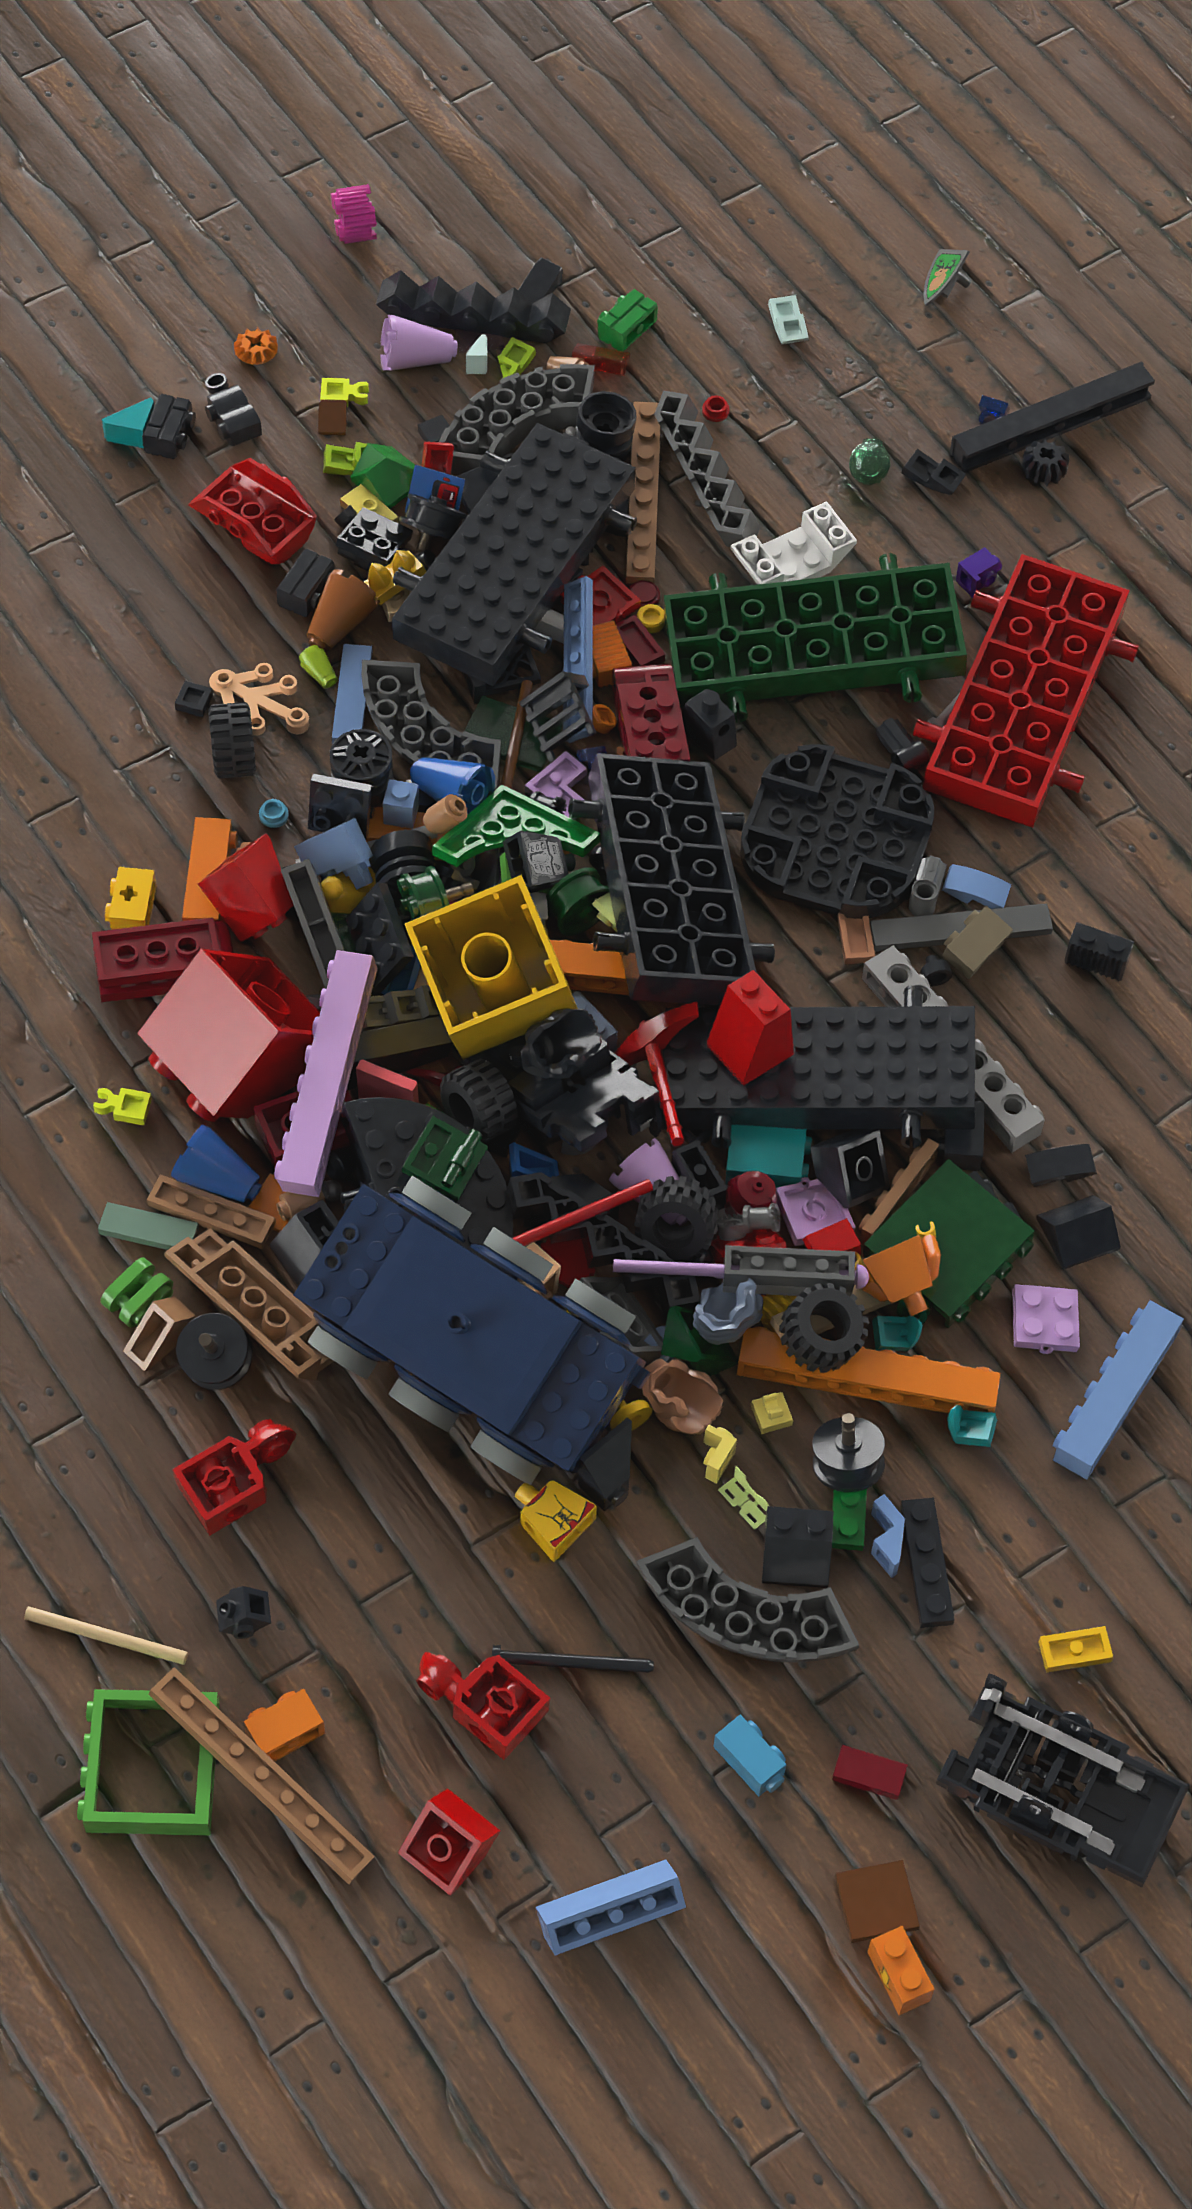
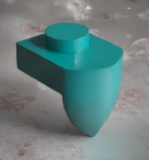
(896, 1332)
(971, 1426)

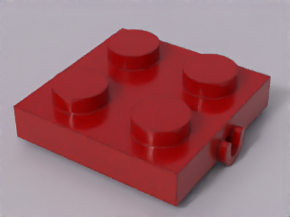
(610, 597)

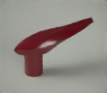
(430, 1076)

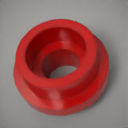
(715, 409)

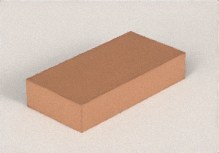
(855, 939)

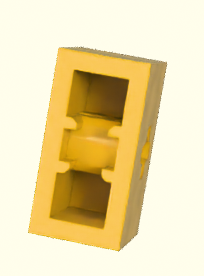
(132, 898)

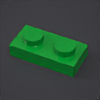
(849, 1519)

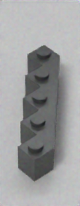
(705, 468)

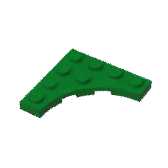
(504, 815)

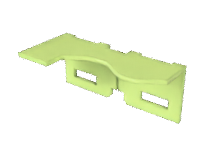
(741, 1497)

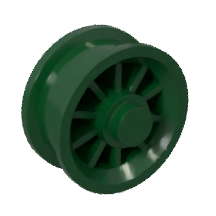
(572, 901)

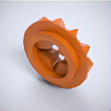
(256, 354)

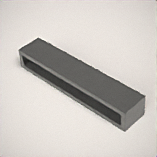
(313, 914)

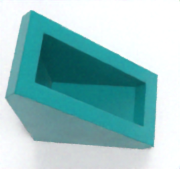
(128, 424)

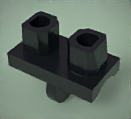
(457, 876)

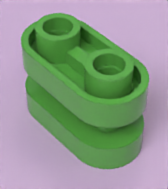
(136, 1291)

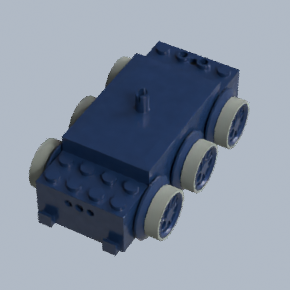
(470, 1330)

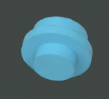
(273, 813)

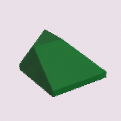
(384, 473)

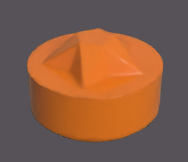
(603, 718)

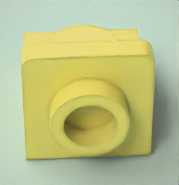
(721, 1451)

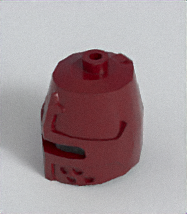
(750, 1189)

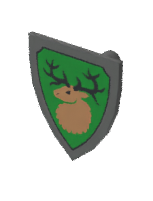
(945, 273)

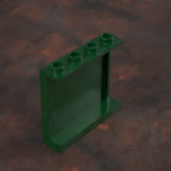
(973, 1232)

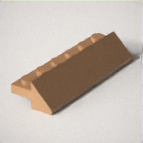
(252, 1300)

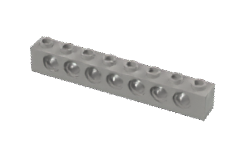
(1011, 1129)

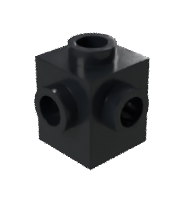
(243, 1612)

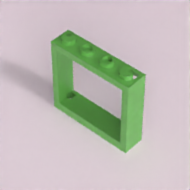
(136, 1821)

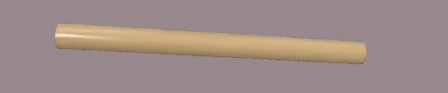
(106, 1635)

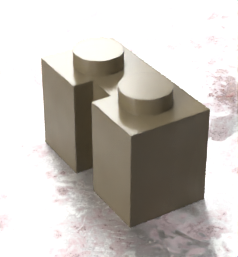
(976, 942)

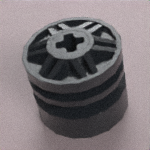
(607, 423)
(365, 759)
(400, 854)

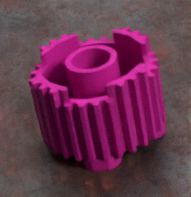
(354, 214)

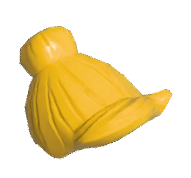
(342, 894)

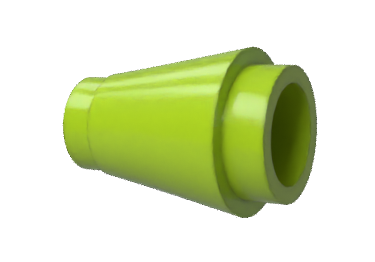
(318, 666)

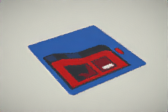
(430, 483)

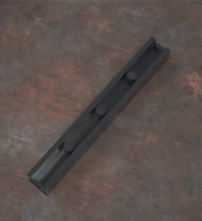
(1051, 417)

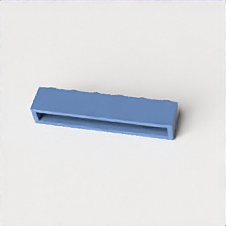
(1117, 1389)

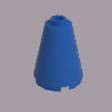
(445, 777)
(216, 1168)

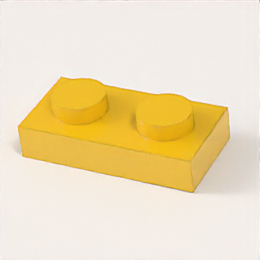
(1075, 1649)

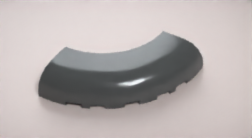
(509, 411)
(412, 725)
(743, 1616)

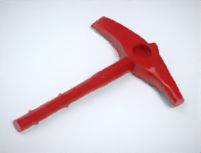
(647, 1044)

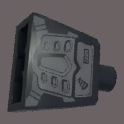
(537, 859)

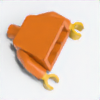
(904, 1270)

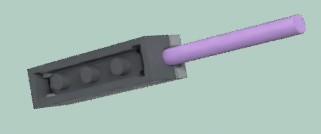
(772, 1269)

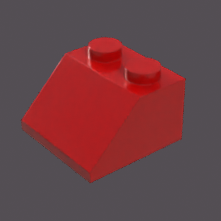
(448, 1841)

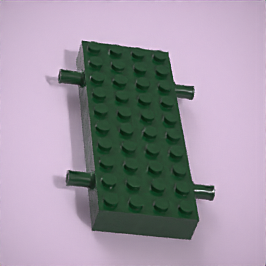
(816, 634)

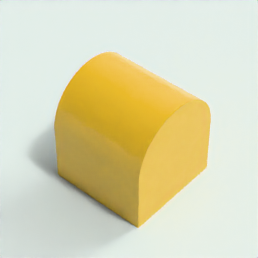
(490, 966)

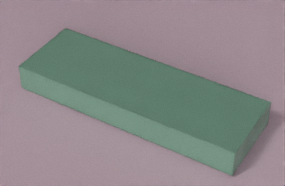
(145, 1226)

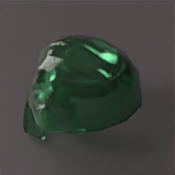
(869, 462)

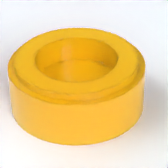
(652, 617)

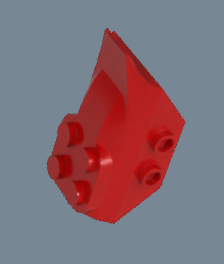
(259, 510)

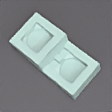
(787, 319)

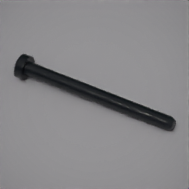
(574, 1661)

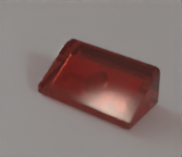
(603, 358)

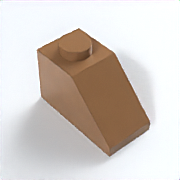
(158, 1332)

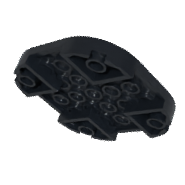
(836, 832)

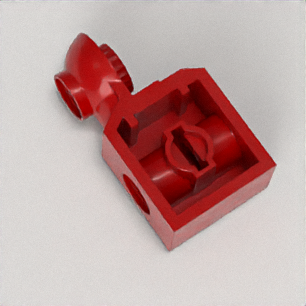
(226, 1478)
(491, 1701)

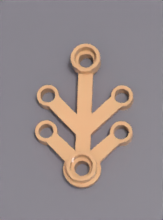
(258, 696)

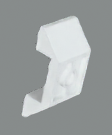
(801, 553)

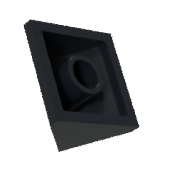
(1080, 1231)

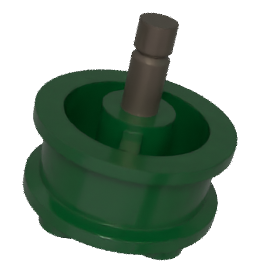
(426, 893)

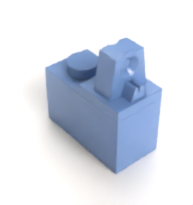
(339, 851)

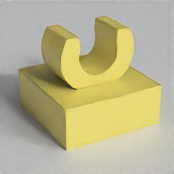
(771, 1412)

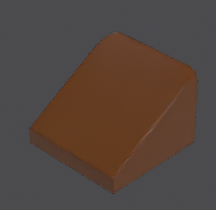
(332, 417)

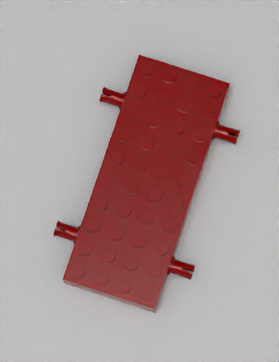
(1026, 691)

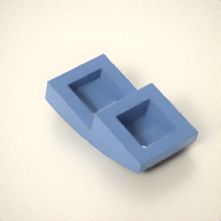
(973, 884)

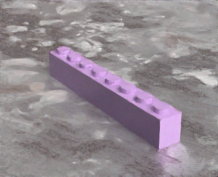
(326, 1073)

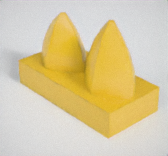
(381, 578)

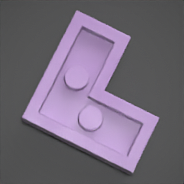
(558, 779)

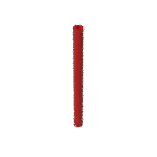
(584, 1213)

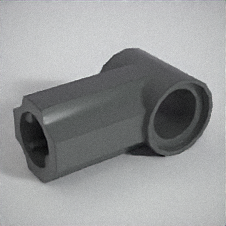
(927, 886)

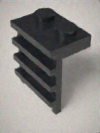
(549, 698)

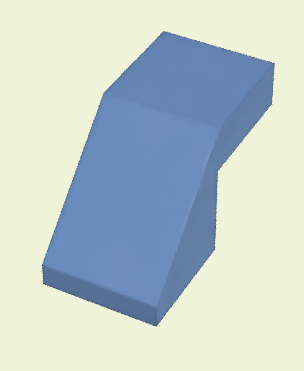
(888, 1546)

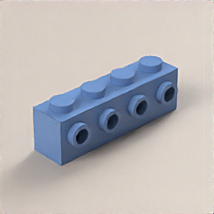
(610, 1907)

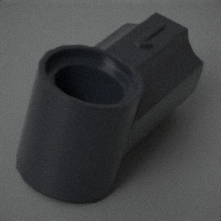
(901, 746)

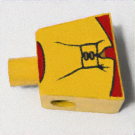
(554, 1516)

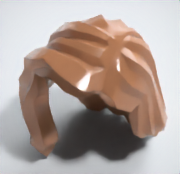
(682, 1396)

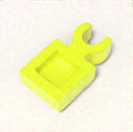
(342, 390)
(127, 1107)

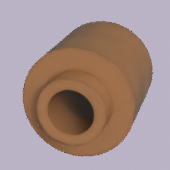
(445, 814)
(293, 1203)

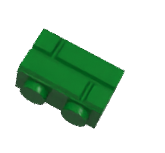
(627, 320)

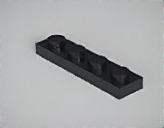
(927, 1563)

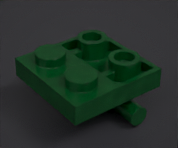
(445, 1158)

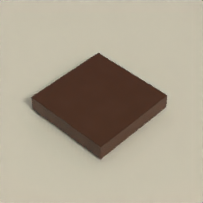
(876, 1900)

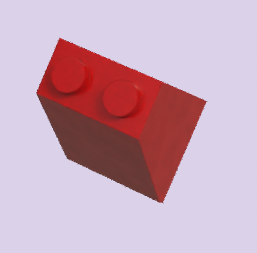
(249, 890)
(751, 1029)

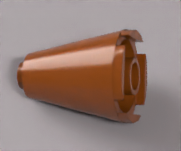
(340, 609)

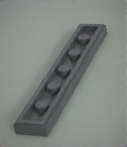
(936, 928)

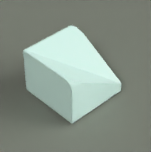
(477, 357)

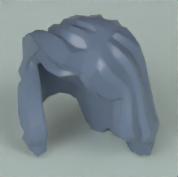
(725, 1315)

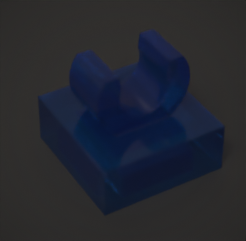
(992, 407)

